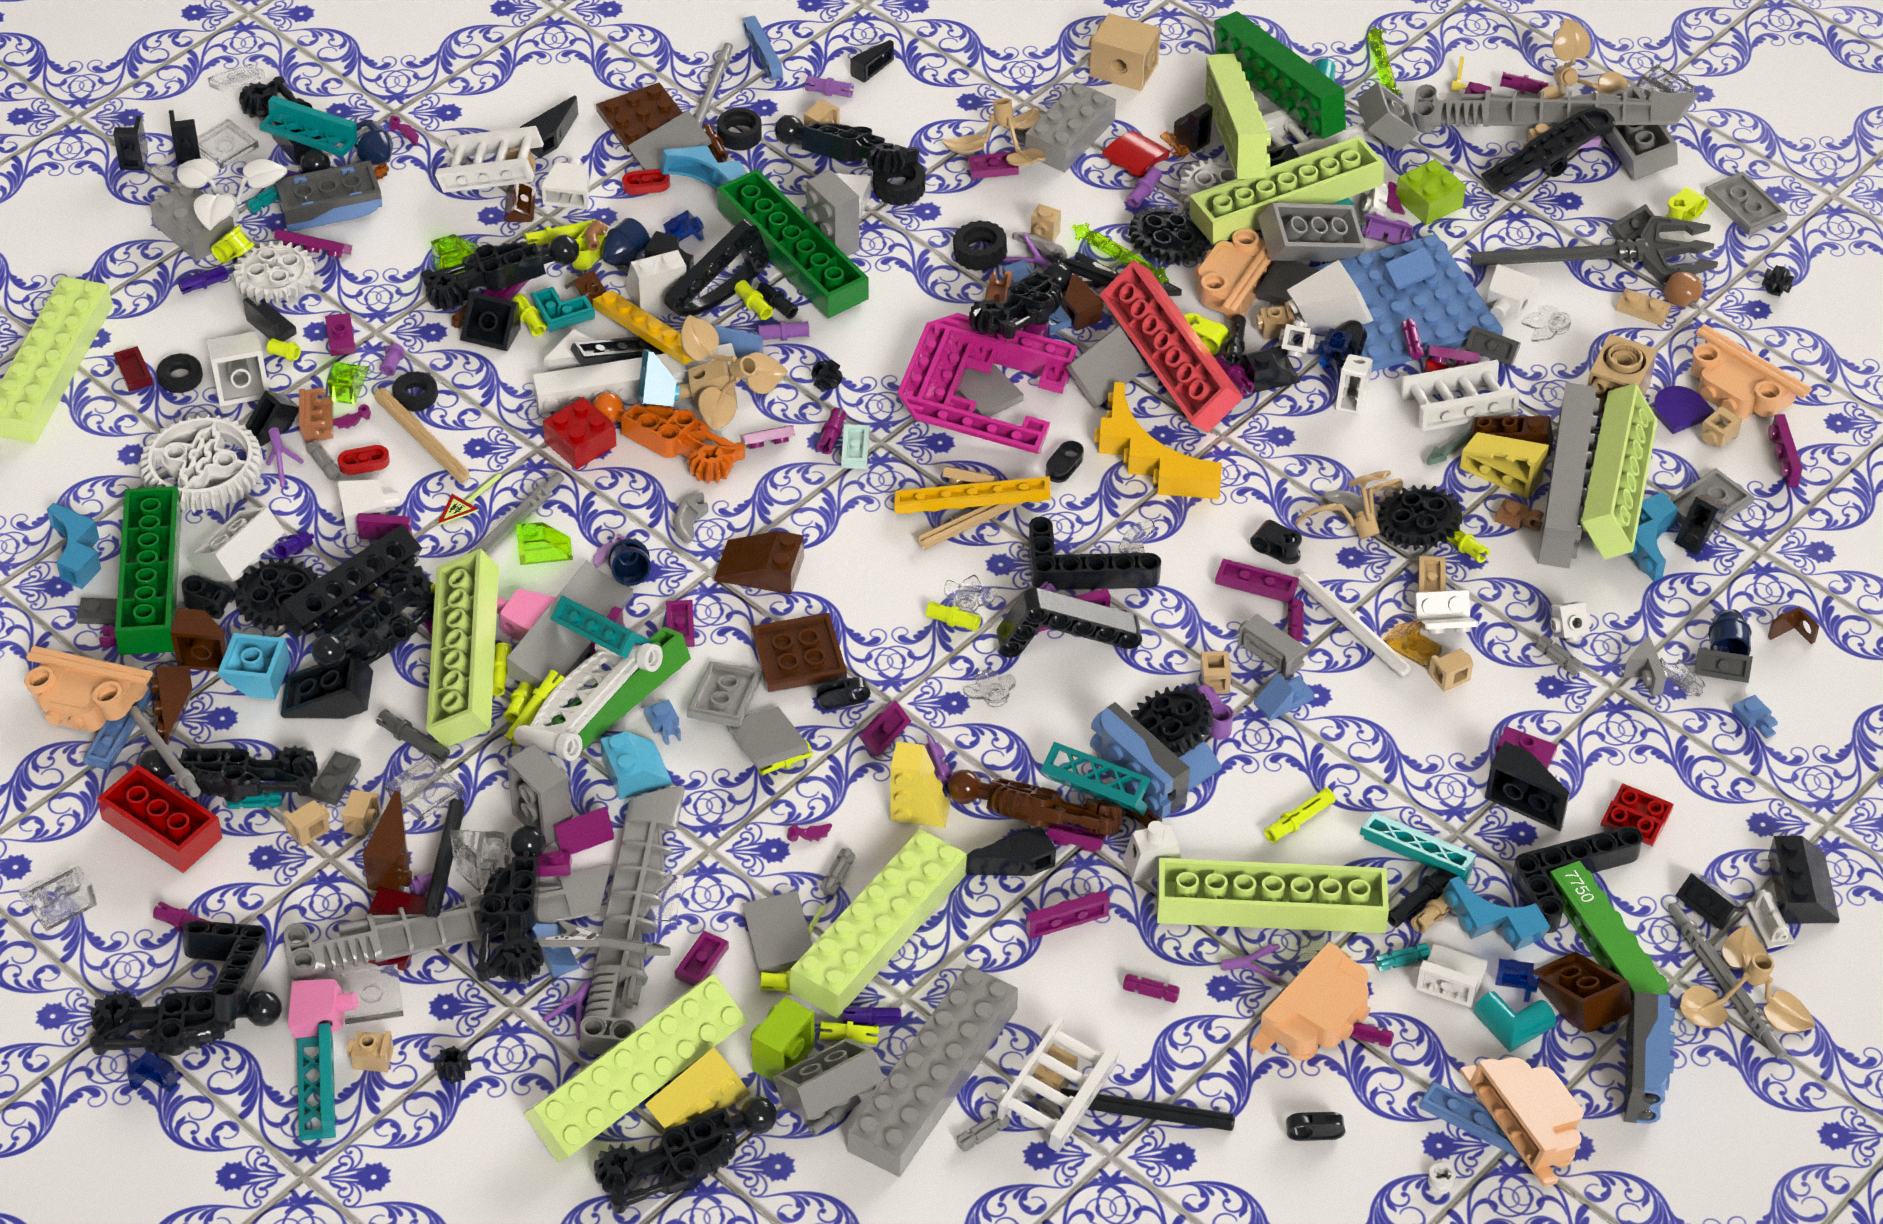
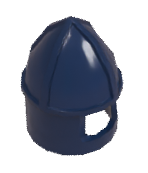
(375, 144)
(624, 242)
(629, 561)
(1732, 631)

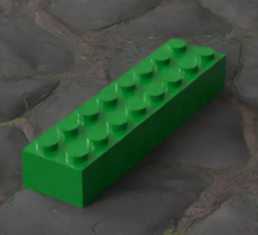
(1282, 75)
(795, 244)
(148, 570)

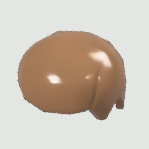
(1683, 288)

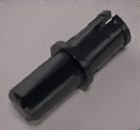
(777, 300)

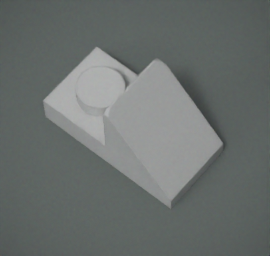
(1646, 663)

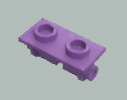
(1378, 225)
(936, 753)

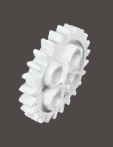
(1202, 178)
(274, 272)

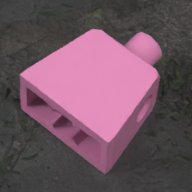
(521, 612)
(318, 1003)

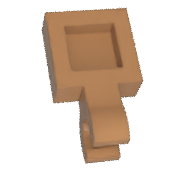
(1516, 514)

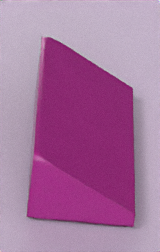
(584, 831)

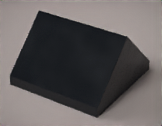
(491, 321)

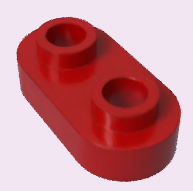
(645, 182)
(363, 460)

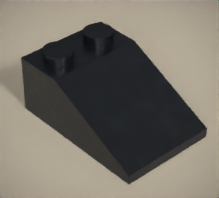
(328, 691)
(1526, 787)

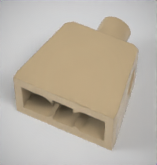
(706, 375)

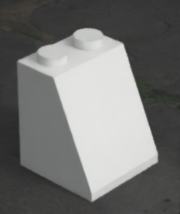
(652, 279)
(1328, 300)
(237, 368)

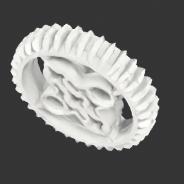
(203, 461)

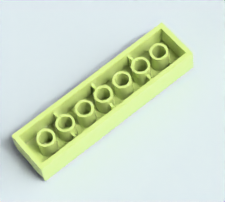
(1237, 116)
(1309, 179)
(51, 356)
(1619, 472)
(463, 648)
(1272, 895)
(877, 923)
(635, 1068)

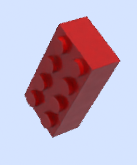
(160, 818)

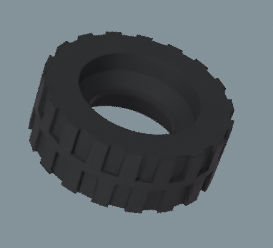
(904, 193)
(977, 232)

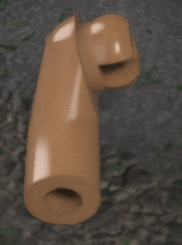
(596, 228)

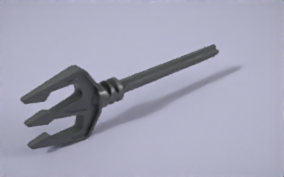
(1648, 249)

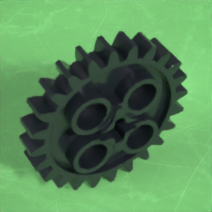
(1166, 235)
(1419, 517)
(267, 590)
(1176, 717)

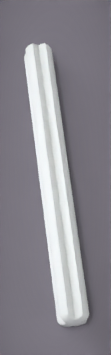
(1354, 624)

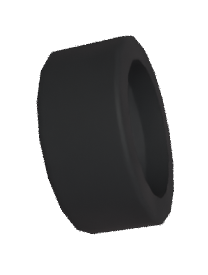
(739, 117)

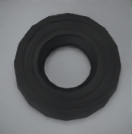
(176, 362)
(415, 379)

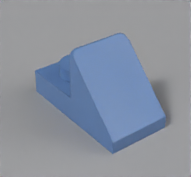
(1283, 696)

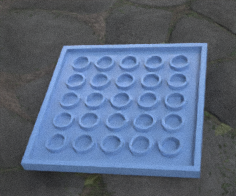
(1440, 305)

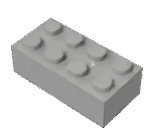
(1071, 126)
(1642, 147)
(1311, 232)

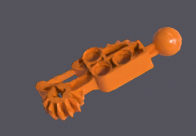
(674, 433)

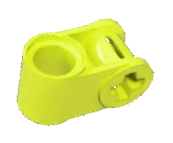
(1686, 205)
(231, 245)
(587, 257)
(1210, 332)

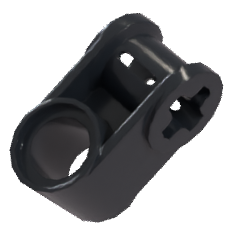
(1276, 540)
(206, 595)

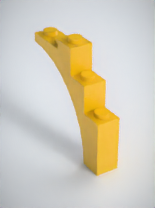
(1171, 470)

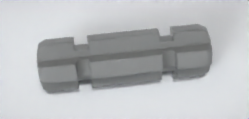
(323, 459)
(1559, 655)
(837, 871)
(981, 1131)

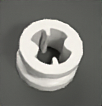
(1443, 1185)

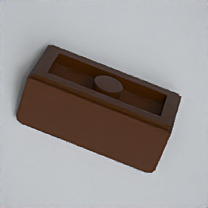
(520, 203)

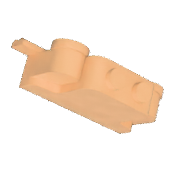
(1233, 273)
(1741, 379)
(82, 689)
(1316, 1006)
(1531, 1111)

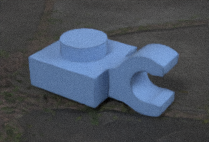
(1755, 713)

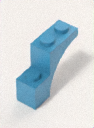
(700, 164)
(1656, 517)
(79, 560)
(1477, 916)

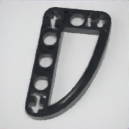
(740, 240)

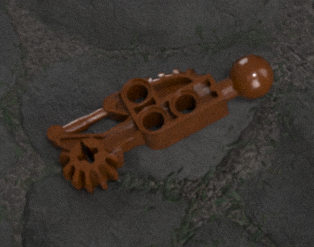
(1034, 803)

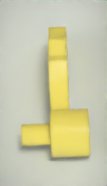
(1456, 84)

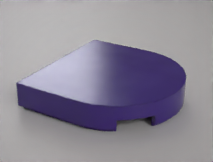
(1680, 408)

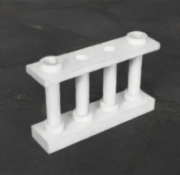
(1281, 122)
(489, 174)
(1460, 410)
(1072, 1106)

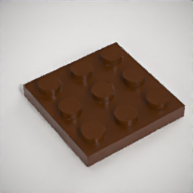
(638, 113)
(798, 652)

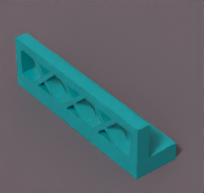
(313, 124)
(596, 627)
(1096, 788)
(1418, 845)
(325, 1082)

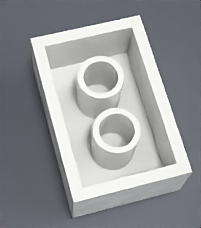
(236, 545)

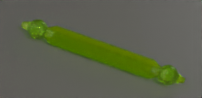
(1382, 59)
(1115, 250)

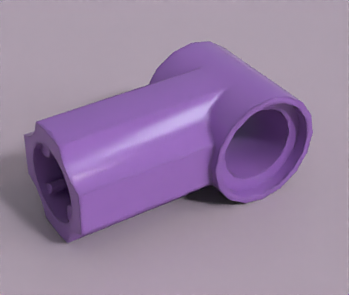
(1222, 714)

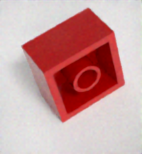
(579, 433)

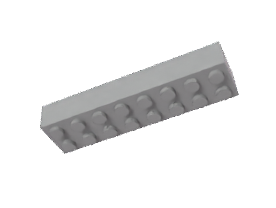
(1569, 475)
(932, 1070)

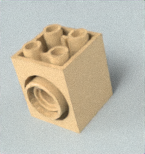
(1124, 51)
(1621, 364)

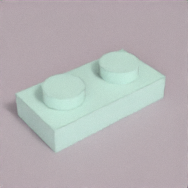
(855, 446)

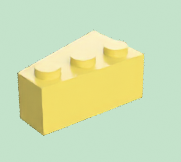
(914, 789)

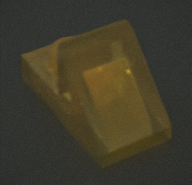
(1409, 643)

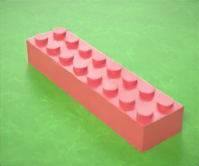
(1171, 346)

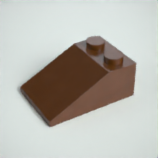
(763, 561)
(387, 852)
(1584, 991)

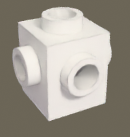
(1287, 338)
(1570, 620)

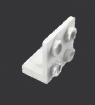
(1444, 610)
(1451, 975)

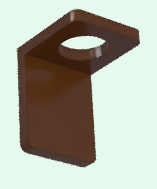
(588, 285)
(1791, 620)

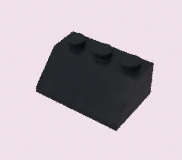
(1802, 881)

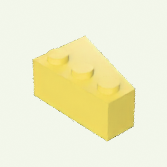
(1506, 462)
(698, 1091)

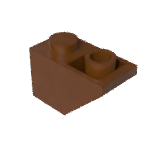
(1082, 304)

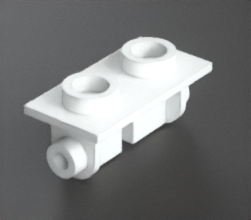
(1375, 201)
(1769, 920)

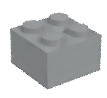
(1387, 116)

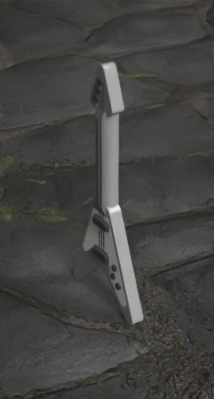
(579, 937)

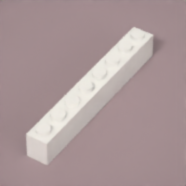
(563, 387)

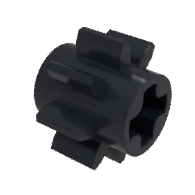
(1778, 280)
(826, 375)
(452, 1065)

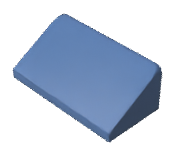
(1409, 269)
(742, 342)
(1202, 764)
(557, 959)

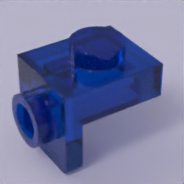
(684, 226)
(1334, 341)
(1517, 975)
(155, 1070)

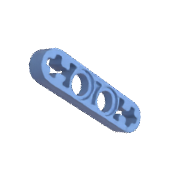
(762, 48)

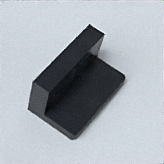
(184, 139)
(131, 146)
(268, 321)
(1708, 900)

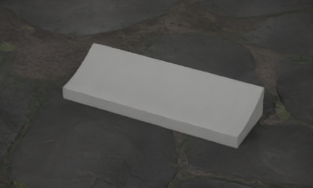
(555, 646)

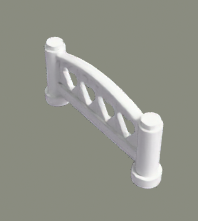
(564, 738)

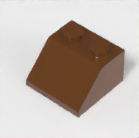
(198, 640)

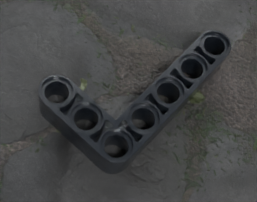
(1086, 570)
(1065, 614)
(1596, 854)
(244, 954)

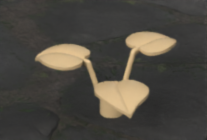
(1572, 43)
(1004, 117)
(761, 372)
(1365, 520)
(1746, 952)

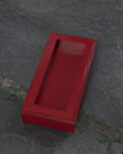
(133, 368)

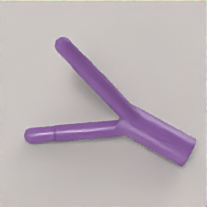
(1038, 258)
(277, 449)
(1244, 962)
(575, 1000)

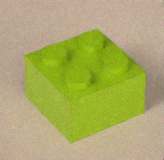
(1430, 191)
(782, 1038)

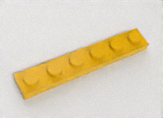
(642, 324)
(972, 495)

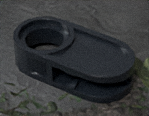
(1359, 338)
(1060, 465)
(839, 694)
(1316, 1126)

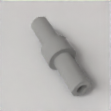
(833, 1116)

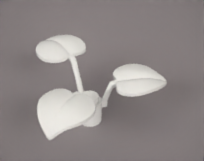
(214, 209)

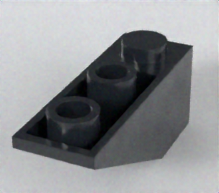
(554, 125)
(1014, 856)

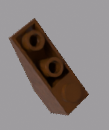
(1526, 428)
(172, 695)

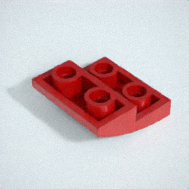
(1135, 153)
(1638, 810)

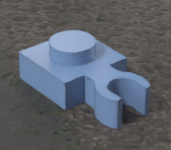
(663, 718)

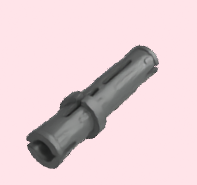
(405, 731)

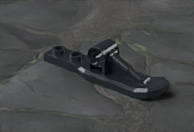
(1550, 148)

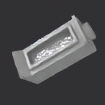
(1271, 645)

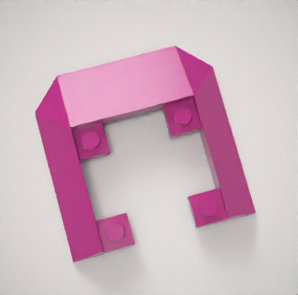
(940, 364)

